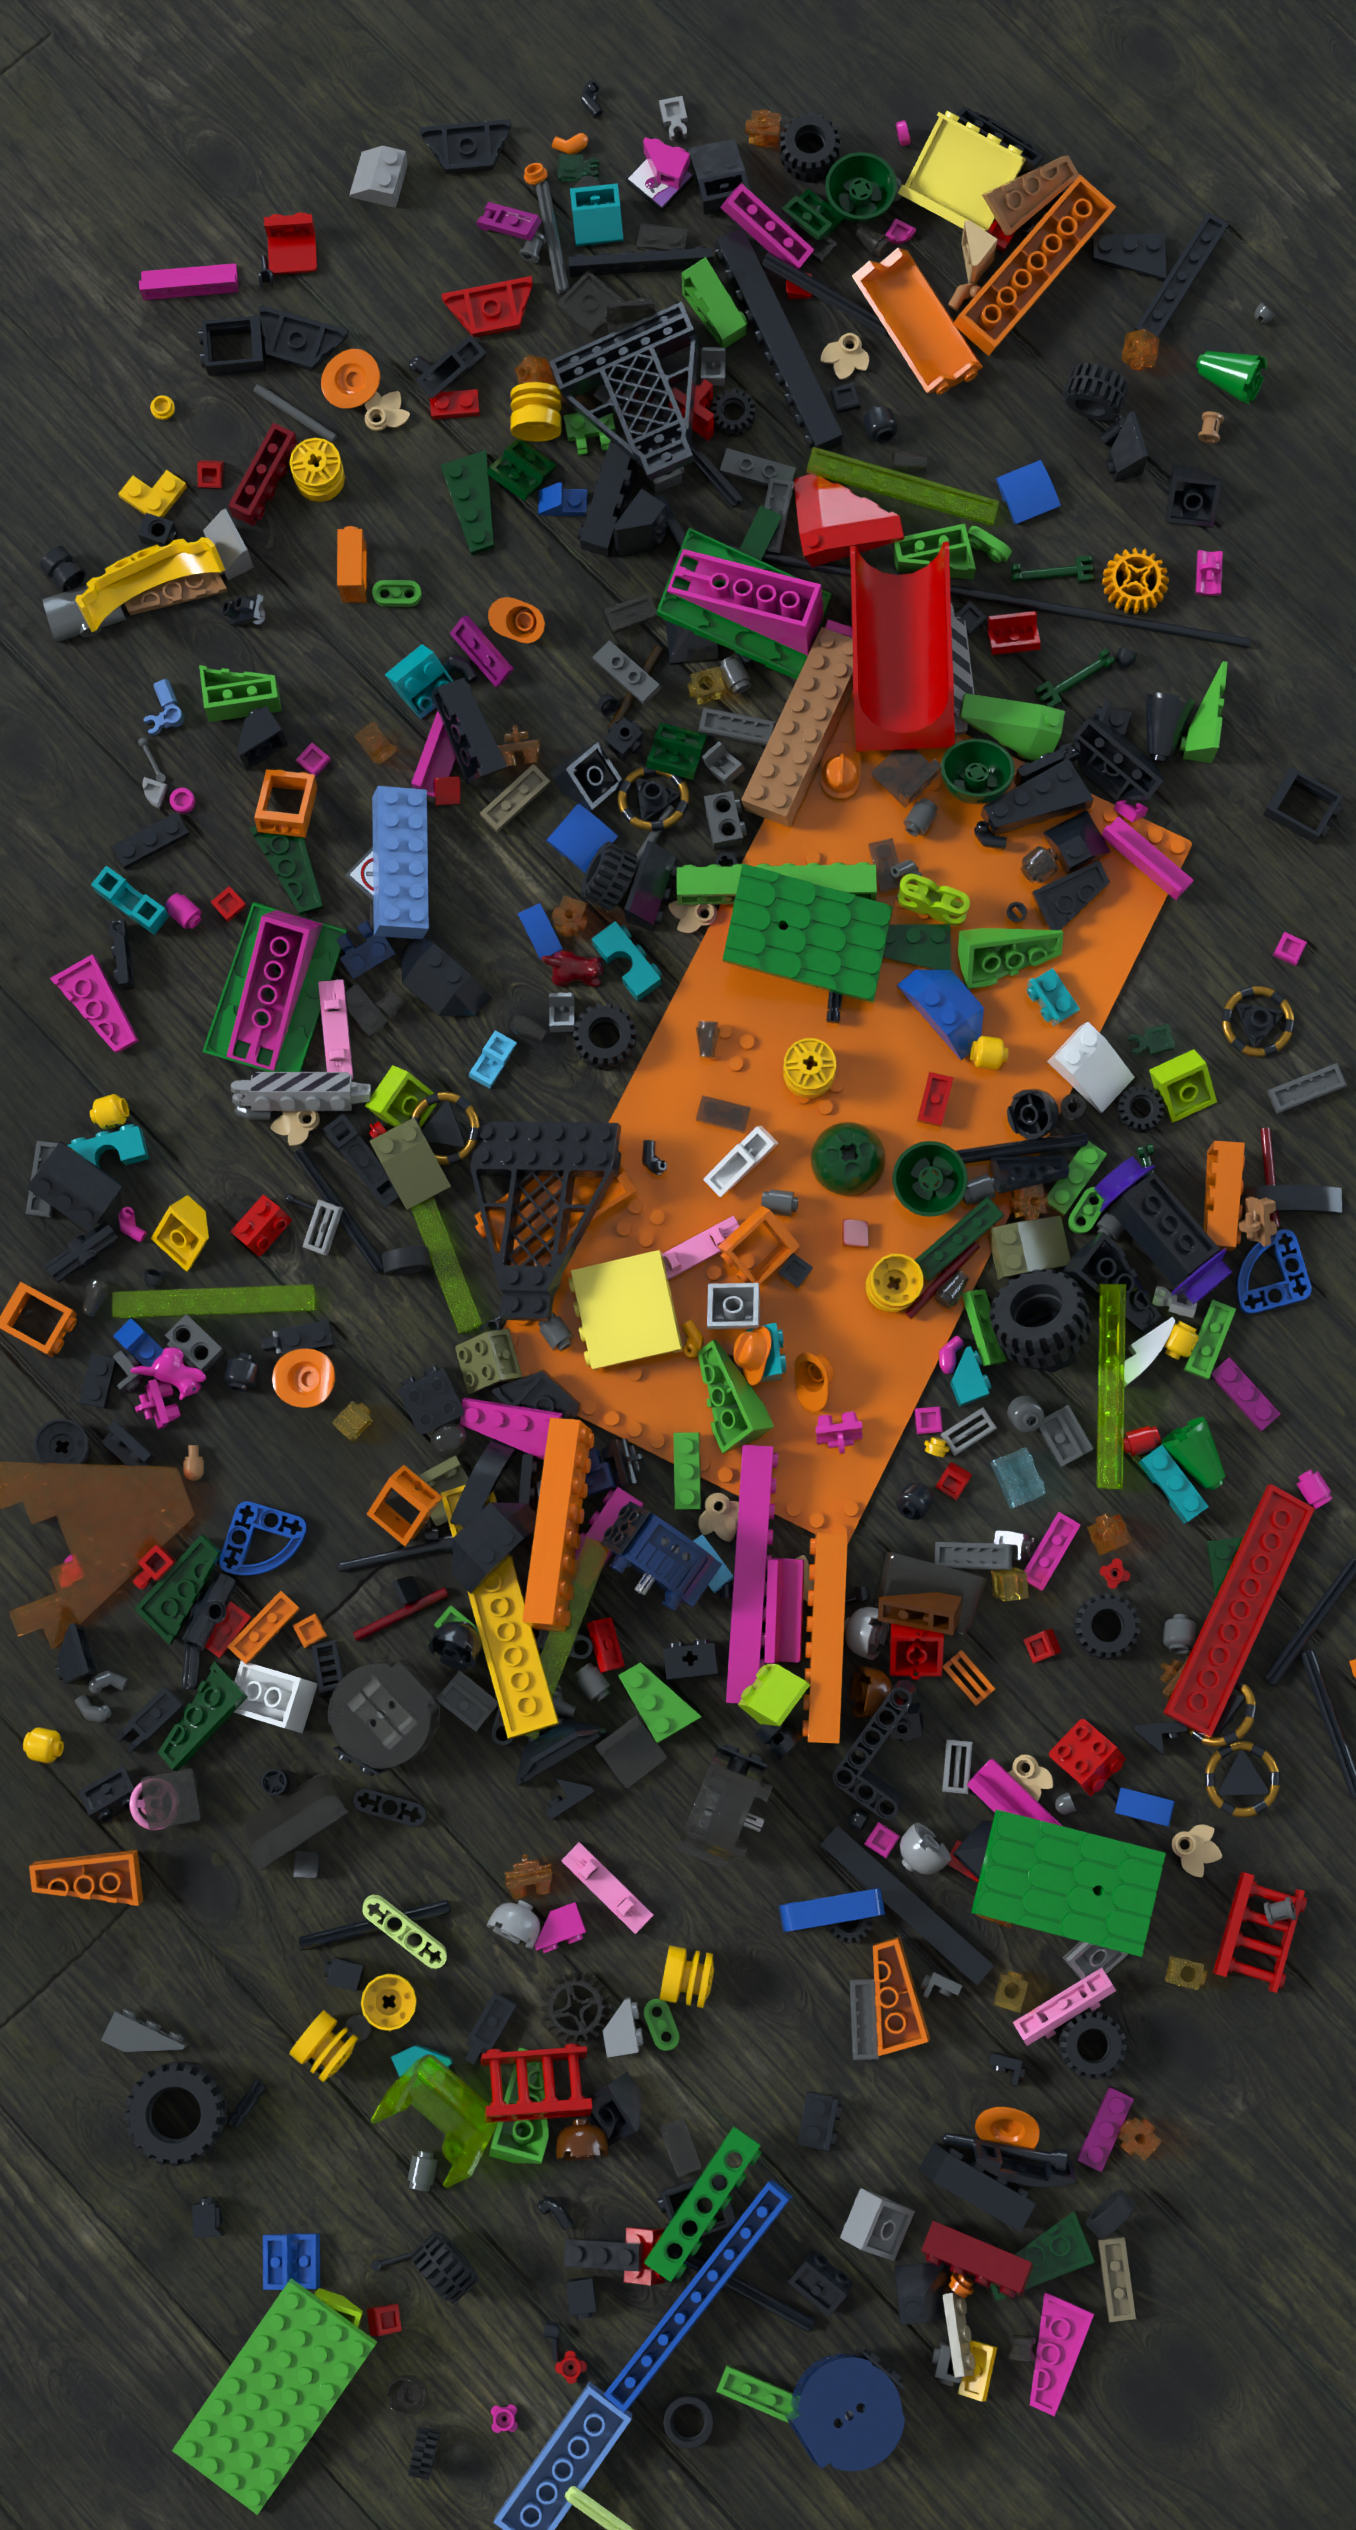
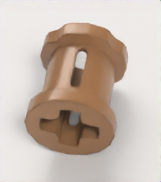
(1210, 427)

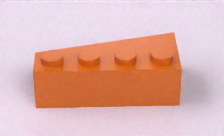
(1223, 1193)
(100, 1877)
(897, 2004)

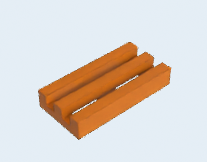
(975, 1670)

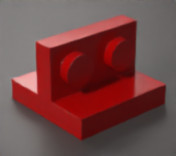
(702, 418)

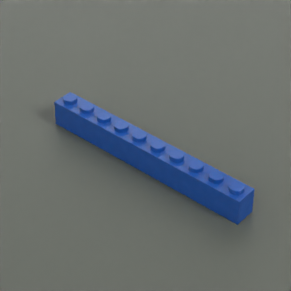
(697, 2296)

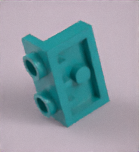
(1052, 997)

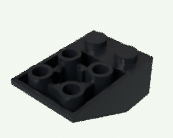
(717, 173)

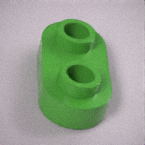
(995, 548)
(397, 591)
(1086, 1211)
(661, 2024)

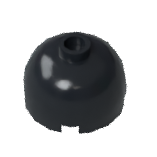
(1033, 1113)
(456, 1644)

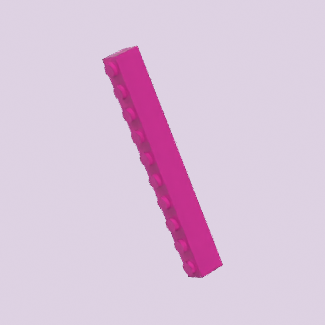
(750, 1568)

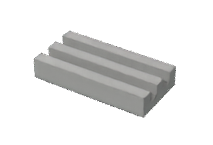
(331, 1230)
(987, 1420)
(965, 1790)

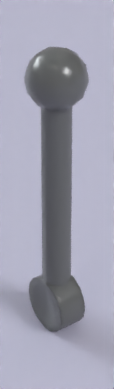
(160, 776)

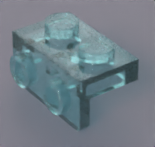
(1018, 1478)

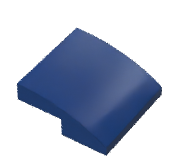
(1028, 491)
(580, 837)
(291, 2257)

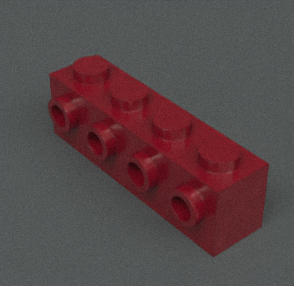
(263, 475)
(977, 2259)

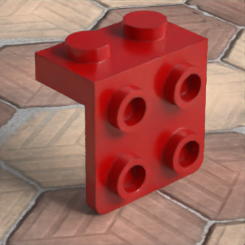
(291, 243)
(1087, 1756)

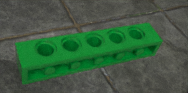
(672, 2267)

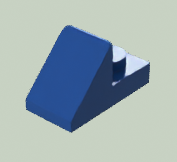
(562, 502)
(138, 1343)

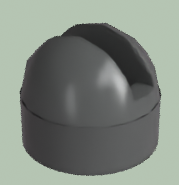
(1265, 312)
(1064, 1804)

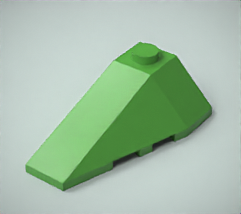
(1018, 725)
(997, 952)
(522, 2139)

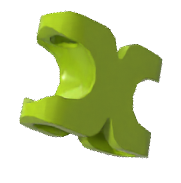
(933, 899)

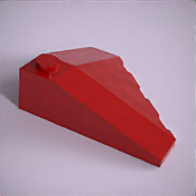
(836, 519)

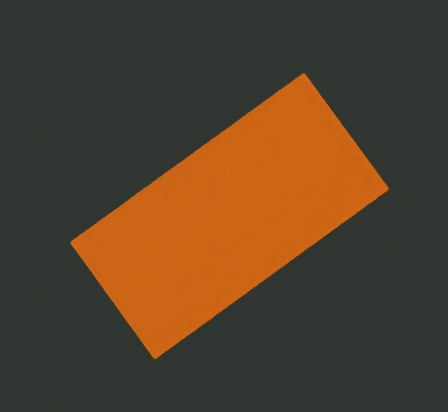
(879, 1082)

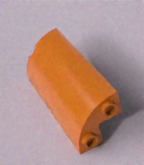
(917, 322)
(583, 1192)

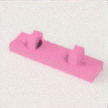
(335, 1026)
(698, 1248)
(607, 1887)
(1064, 2007)

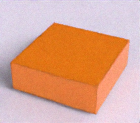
(310, 1630)

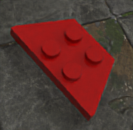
(491, 306)

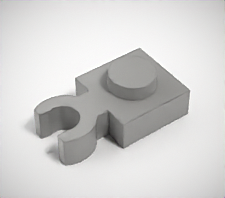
(674, 115)
(1177, 1304)

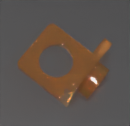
(375, 743)

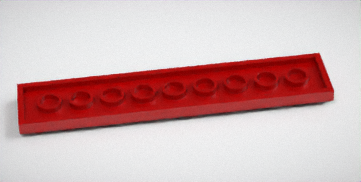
(1239, 1611)

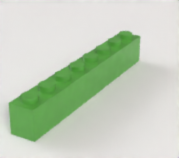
(720, 884)

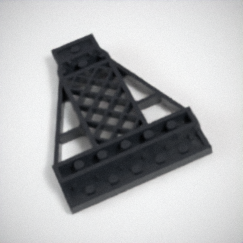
(623, 354)
(536, 1151)

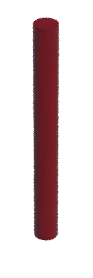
(1269, 1166)
(923, 1299)
(400, 1614)

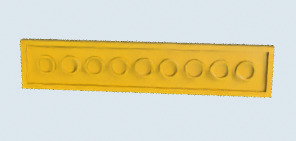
(508, 1644)

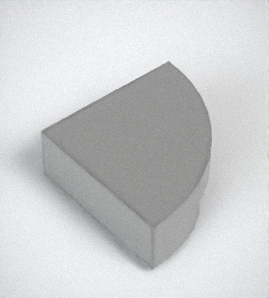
(154, 791)

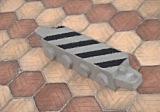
(961, 669)
(300, 1091)

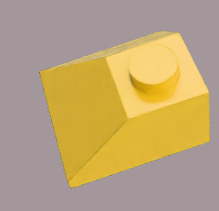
(183, 1232)

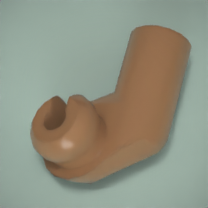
(963, 292)

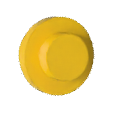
(162, 407)
(936, 1447)

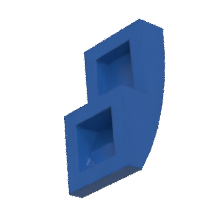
(540, 931)
(1144, 1807)

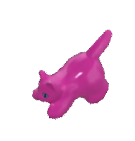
(171, 1370)

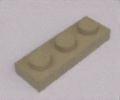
(515, 798)
(1116, 2279)
(959, 2335)

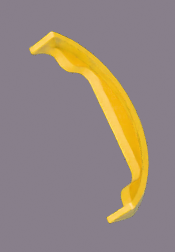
(143, 571)

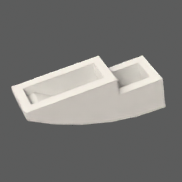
(740, 1161)
(1146, 1350)

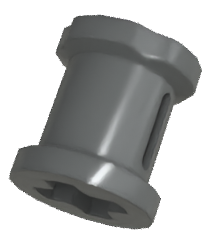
(531, 249)
(1280, 1911)

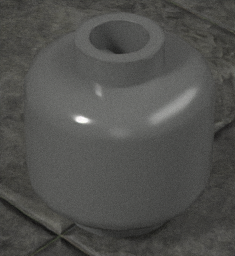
(1025, 1414)
(1180, 1634)

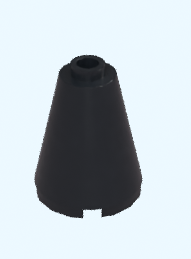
(1165, 723)

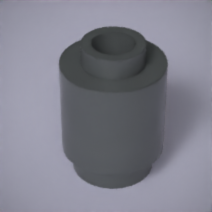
(735, 675)
(920, 817)
(979, 1189)
(780, 1202)
(1110, 1226)
(556, 1333)
(593, 1682)
(422, 2171)

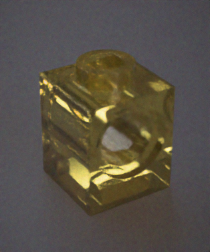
(710, 676)
(353, 1420)
(1010, 1584)
(1174, 1969)
(1016, 2002)

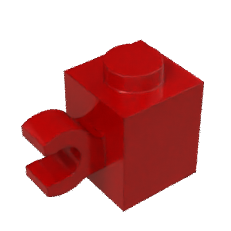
(155, 1565)

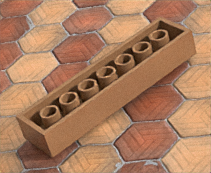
(803, 730)

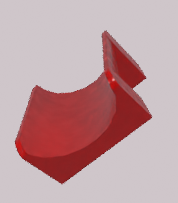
(902, 656)

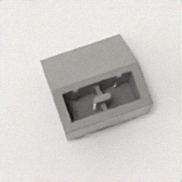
(621, 2032)

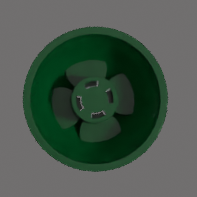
(861, 176)
(977, 771)
(839, 1169)
(915, 1179)

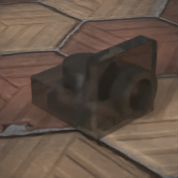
(1022, 1544)

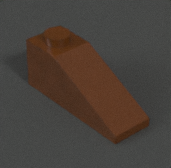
(923, 1611)

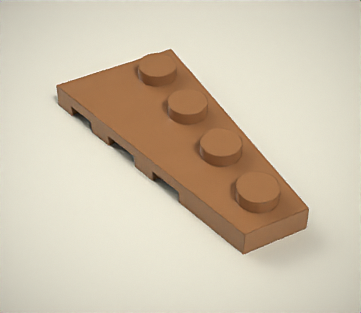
(1026, 195)
(177, 592)

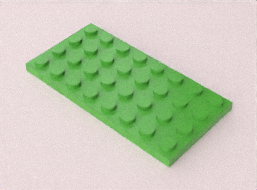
(274, 2396)

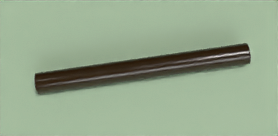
(629, 699)

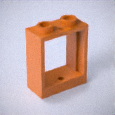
(352, 565)
(280, 822)
(787, 1246)
(14, 1309)
(424, 1499)

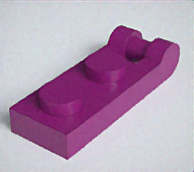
(509, 221)

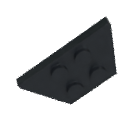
(467, 145)
(298, 339)
(539, 1392)

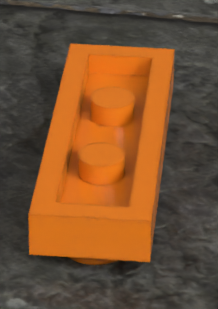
(263, 1627)

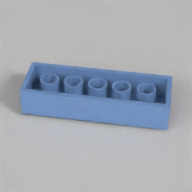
(400, 862)
(564, 2462)

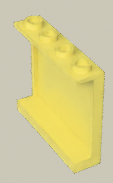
(958, 169)
(625, 1310)

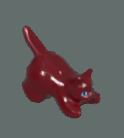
(570, 968)

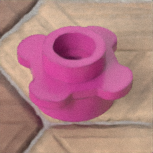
(500, 2425)

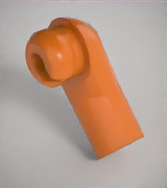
(571, 145)

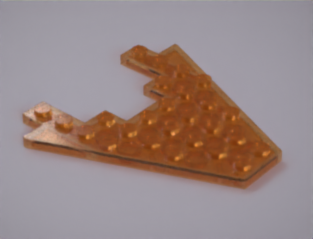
(108, 1522)

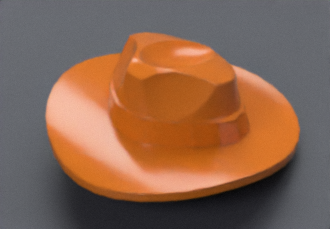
(350, 379)
(304, 1378)
(1008, 2127)

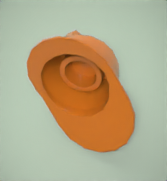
(516, 620)
(840, 770)
(751, 1353)
(812, 1378)

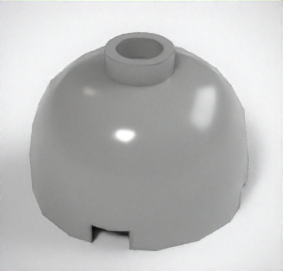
(865, 1632)
(922, 1852)
(516, 1923)

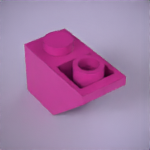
(666, 162)
(561, 1925)

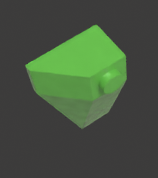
(1205, 730)
(735, 1406)

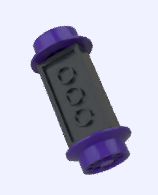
(1163, 1229)

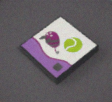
(656, 193)

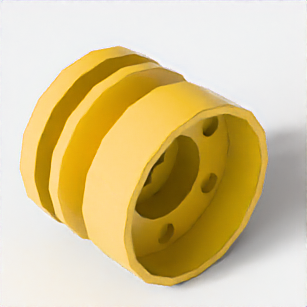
(535, 412)
(318, 482)
(809, 1082)
(891, 1269)
(686, 1976)
(373, 2001)
(323, 2046)

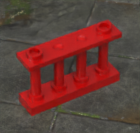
(1233, 1938)
(551, 2106)

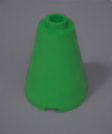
(1233, 373)
(1196, 1452)

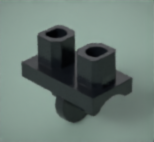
(244, 610)
(625, 1459)

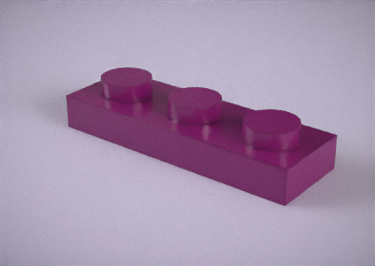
(481, 651)
(1244, 1394)
(1105, 2129)

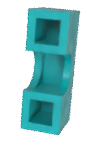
(128, 900)
(615, 943)
(127, 1141)
(1169, 1477)

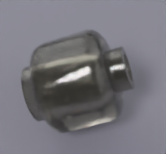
(1039, 864)

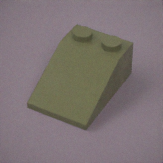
(410, 1163)
(1028, 1246)

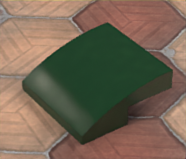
(812, 215)
(521, 469)
(676, 751)

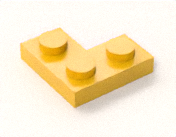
(156, 499)

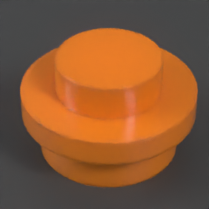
(535, 173)
(961, 2285)

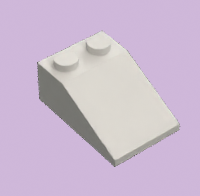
(1092, 1067)
(275, 1696)

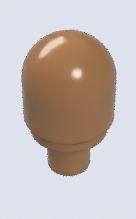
(193, 1464)

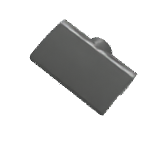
(67, 620)

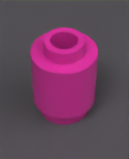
(183, 911)
(1314, 1488)

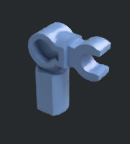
(171, 715)

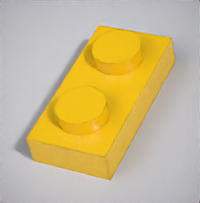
(978, 2385)

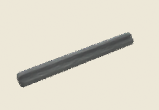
(552, 237)

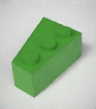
(713, 303)
(922, 548)
(237, 694)
(657, 1704)

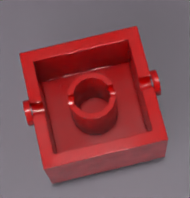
(915, 1652)

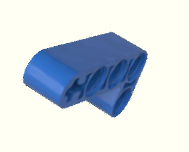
(831, 1910)

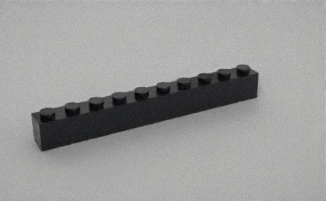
(778, 340)

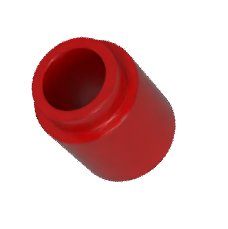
(1141, 1440)

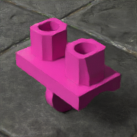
(1209, 573)
(161, 1413)
(839, 1434)

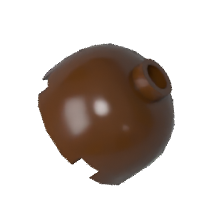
(869, 1691)
(581, 2142)

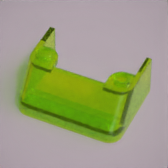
(449, 2106)

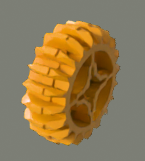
(1126, 565)

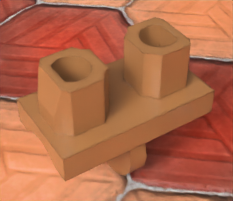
(1257, 1221)

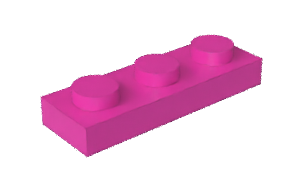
(1050, 1550)

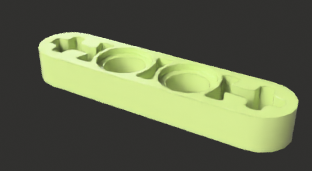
(408, 1927)

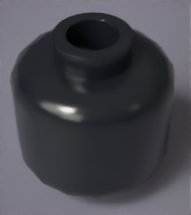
(880, 424)
(242, 1373)
(914, 1501)

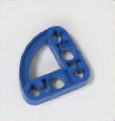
(1285, 1287)
(257, 1521)

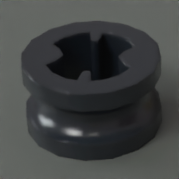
(725, 855)

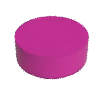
(903, 134)
(182, 800)

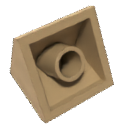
(978, 250)

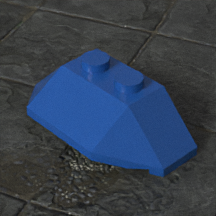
(946, 1007)

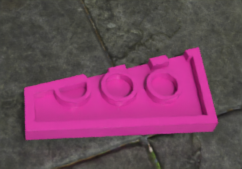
(94, 998)
(509, 1424)
(1058, 2347)

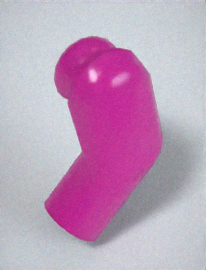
(128, 1225)
(947, 1355)

